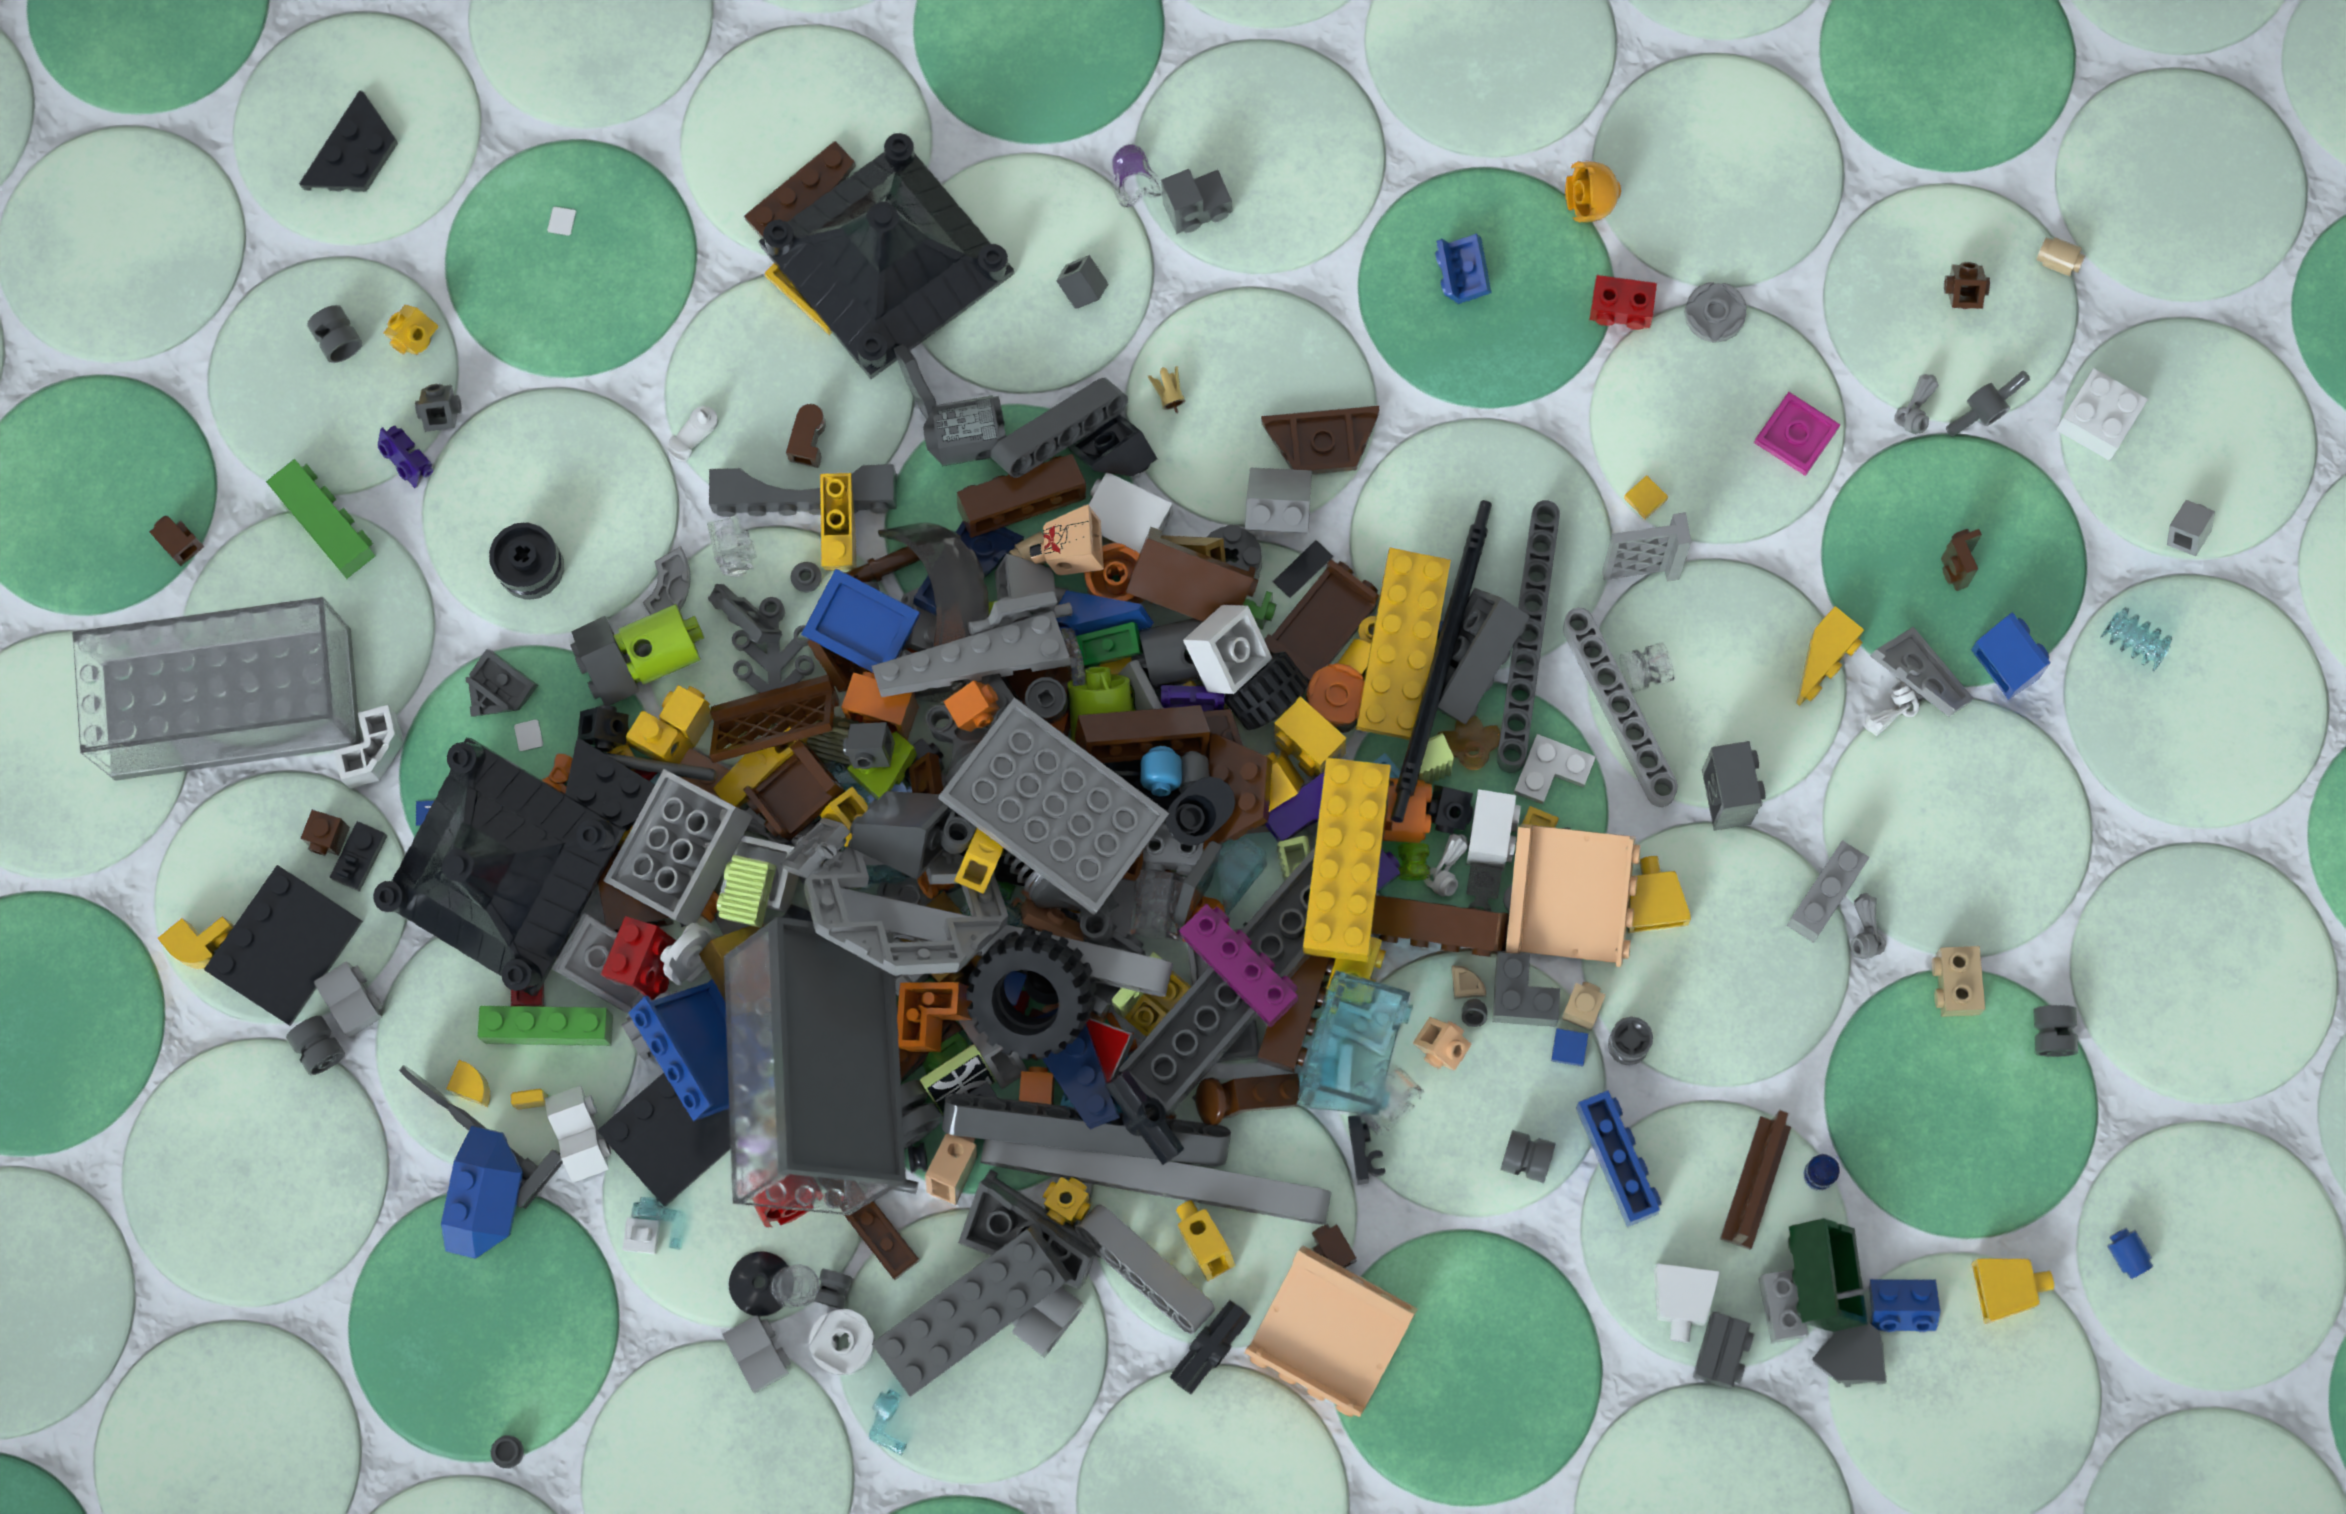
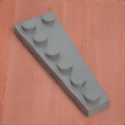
(1008, 648)

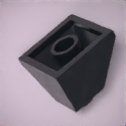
(1115, 448)

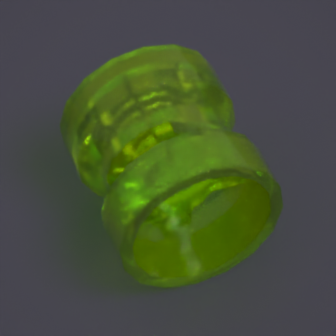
(1414, 861)

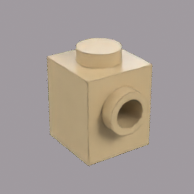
(1584, 1005)

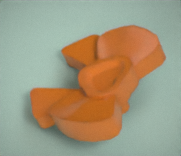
(560, 772)

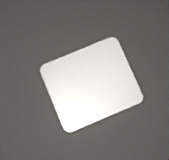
(561, 221)
(528, 735)

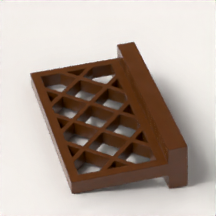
(780, 706)
(1756, 1181)

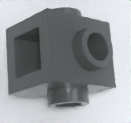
(438, 407)

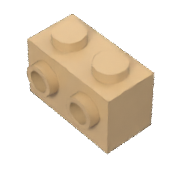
(1959, 981)

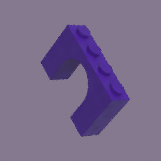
(1303, 811)

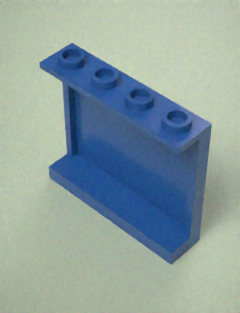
(689, 1044)

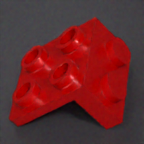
(636, 957)

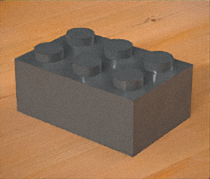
(1732, 785)

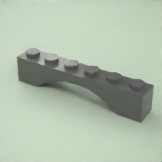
(737, 492)

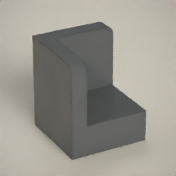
(1082, 282)

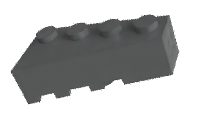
(1000, 1217)

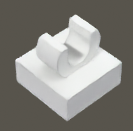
(641, 1235)

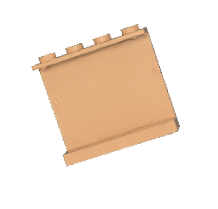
(1572, 893)
(1330, 1332)

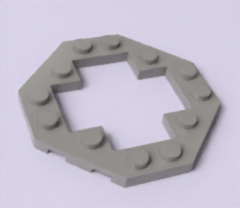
(868, 939)

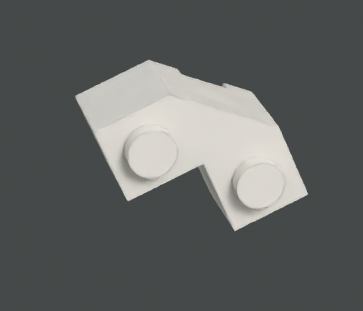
(370, 760)
(576, 1129)

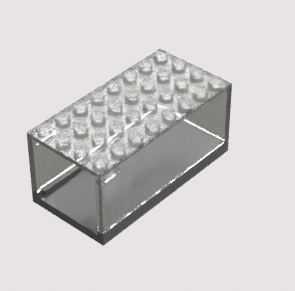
(215, 689)
(811, 1073)

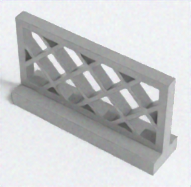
(1649, 551)

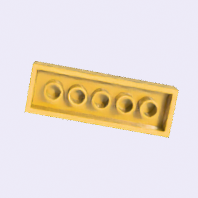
(1347, 859)

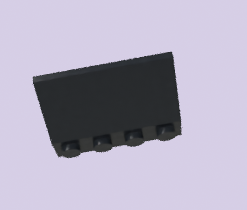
(283, 945)
(664, 1142)

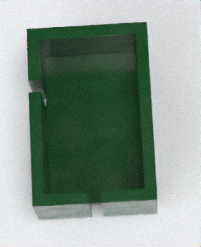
(1823, 1268)

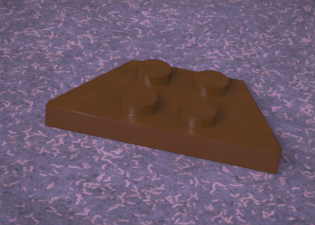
(1322, 439)
(1250, 780)

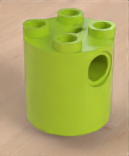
(671, 643)
(1099, 694)

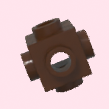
(1967, 286)

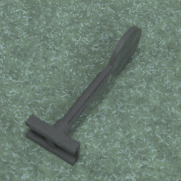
(534, 1175)

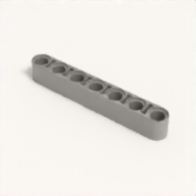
(1619, 722)

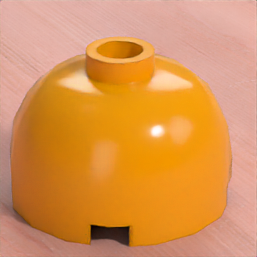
(1591, 191)

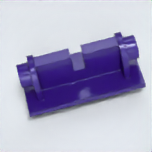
(395, 446)
(1190, 696)

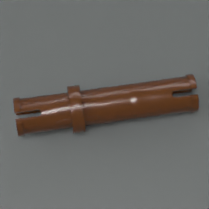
(882, 566)

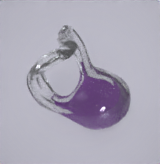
(1132, 161)

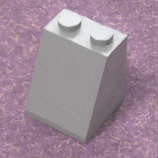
(1278, 500)

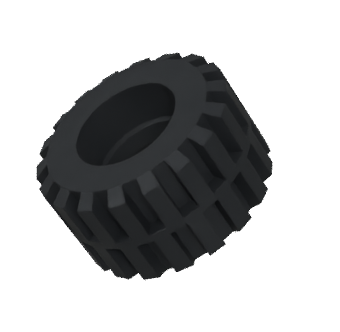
(1268, 692)

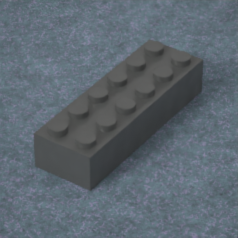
(972, 1310)

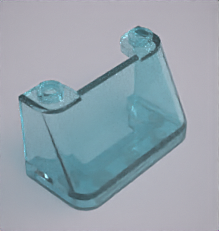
(1353, 1046)

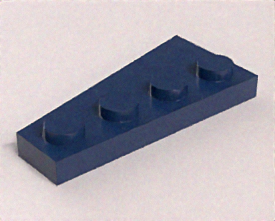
(990, 551)
(1083, 1078)

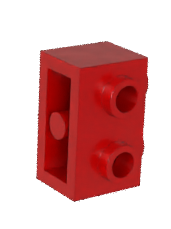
(1623, 302)

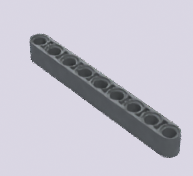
(1528, 650)
(1064, 1128)

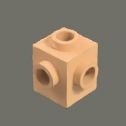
(1447, 1047)

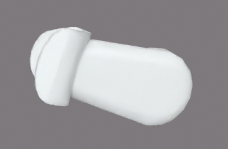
(700, 425)

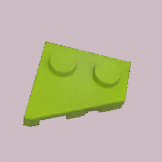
(882, 779)

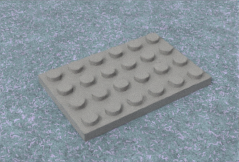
(1053, 806)

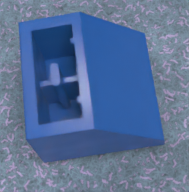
(2011, 655)

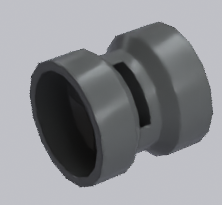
(834, 1281)

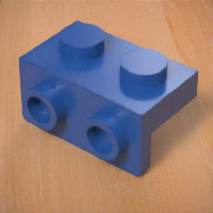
(1463, 269)
(1904, 1304)

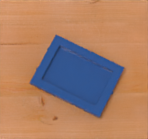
(860, 622)

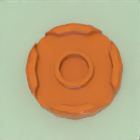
(1336, 693)

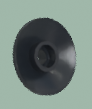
(741, 1283)

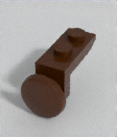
(1246, 1094)

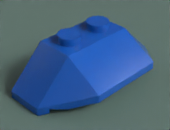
(481, 1194)

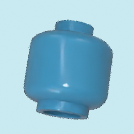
(1161, 771)

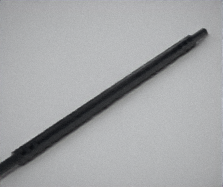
(1441, 661)

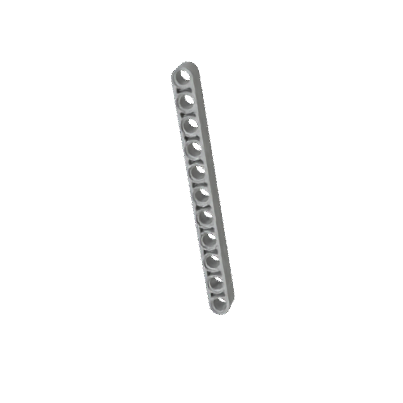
(927, 924)
(1166, 1180)

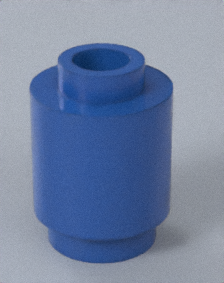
(2130, 1253)

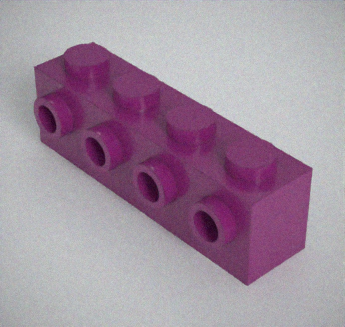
(1239, 965)

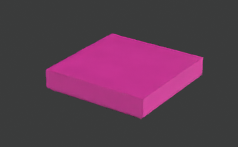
(1797, 433)

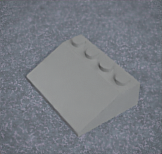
(678, 848)

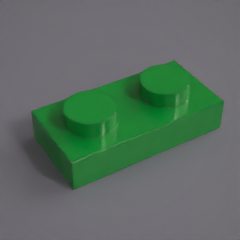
(1110, 644)

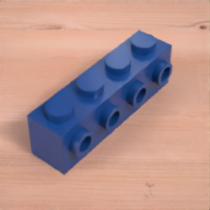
(1618, 1159)

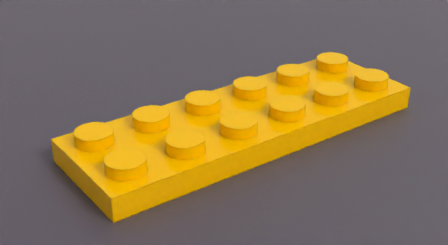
(1402, 642)

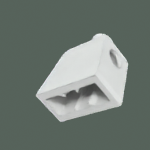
(1683, 1297)

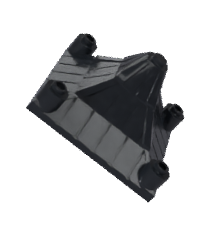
(886, 257)
(501, 866)

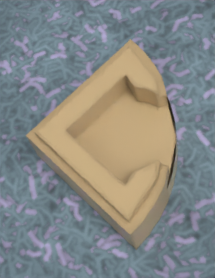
(1466, 983)

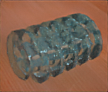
(2138, 637)

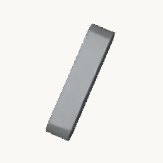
(1145, 1269)

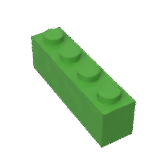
(320, 517)
(545, 1025)

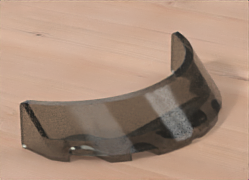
(956, 586)

